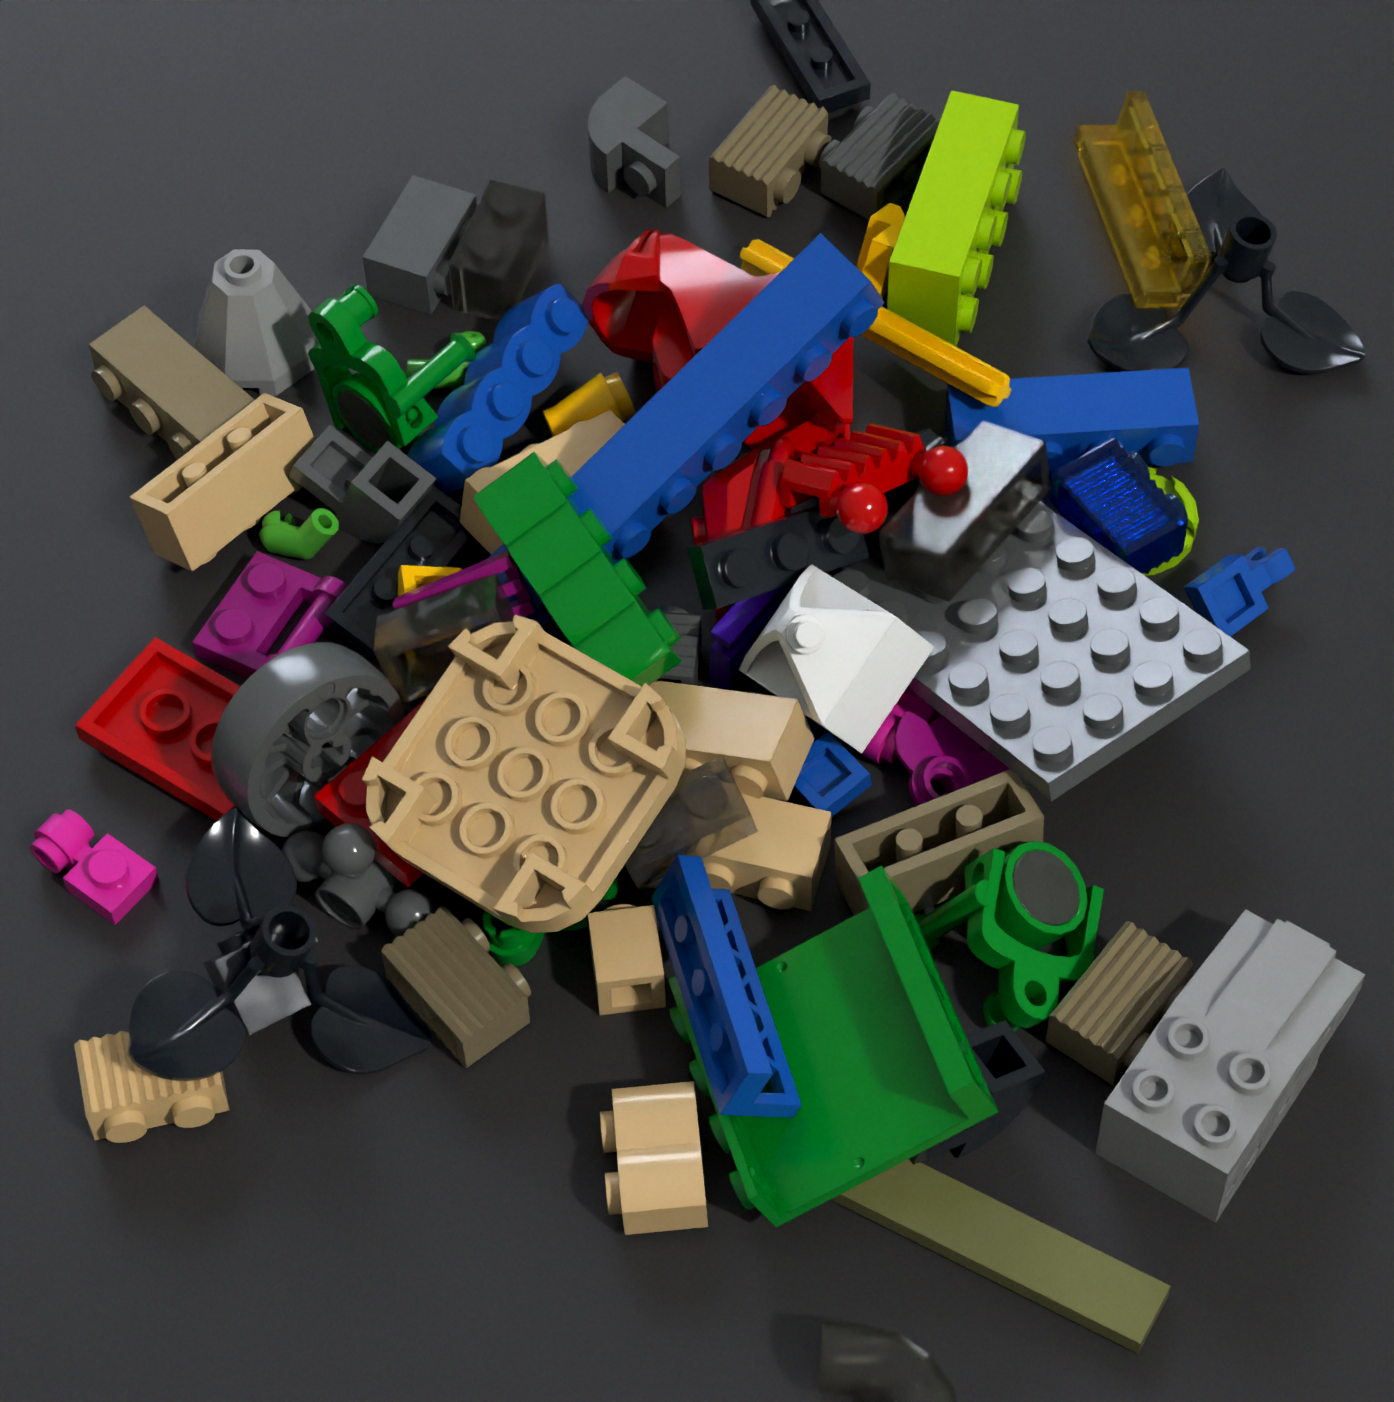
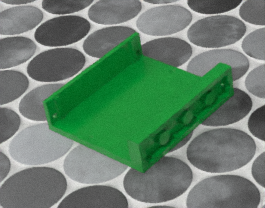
(869, 1056)

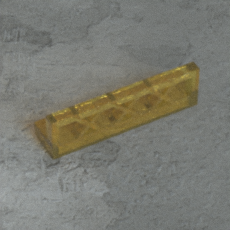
(1144, 205)

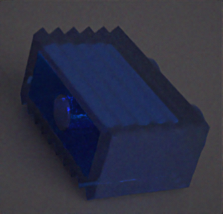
(1120, 506)

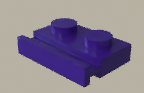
(737, 634)

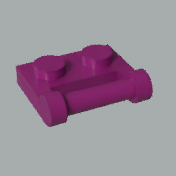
(258, 612)

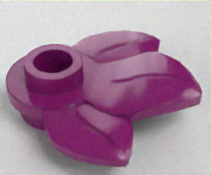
(941, 755)

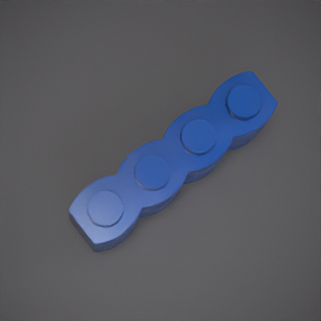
(500, 387)

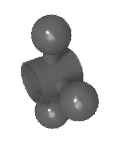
(353, 879)

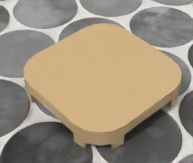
(526, 776)

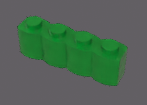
(575, 574)

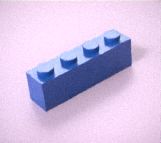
(1075, 413)

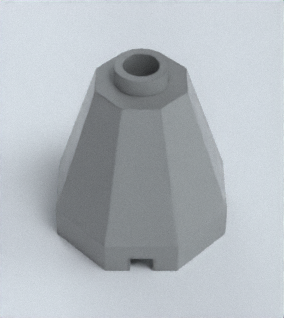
(254, 324)

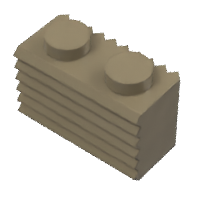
(769, 151)
(457, 985)
(1118, 1002)

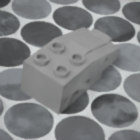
(1227, 1062)

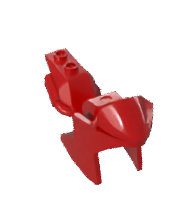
(666, 304)

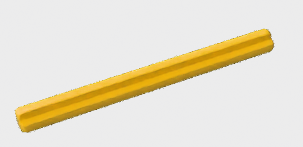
(905, 339)

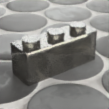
(945, 539)

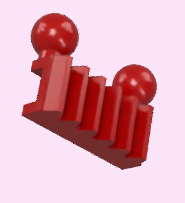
(861, 469)

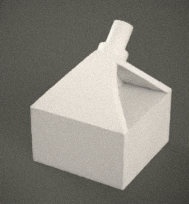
(836, 657)

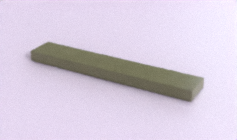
(1013, 1250)

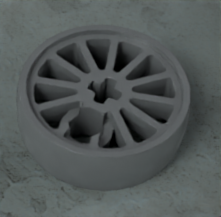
(297, 721)

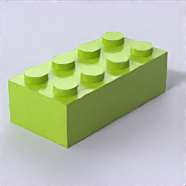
(957, 216)

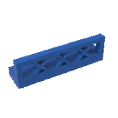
(723, 994)

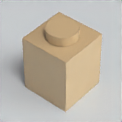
(626, 959)

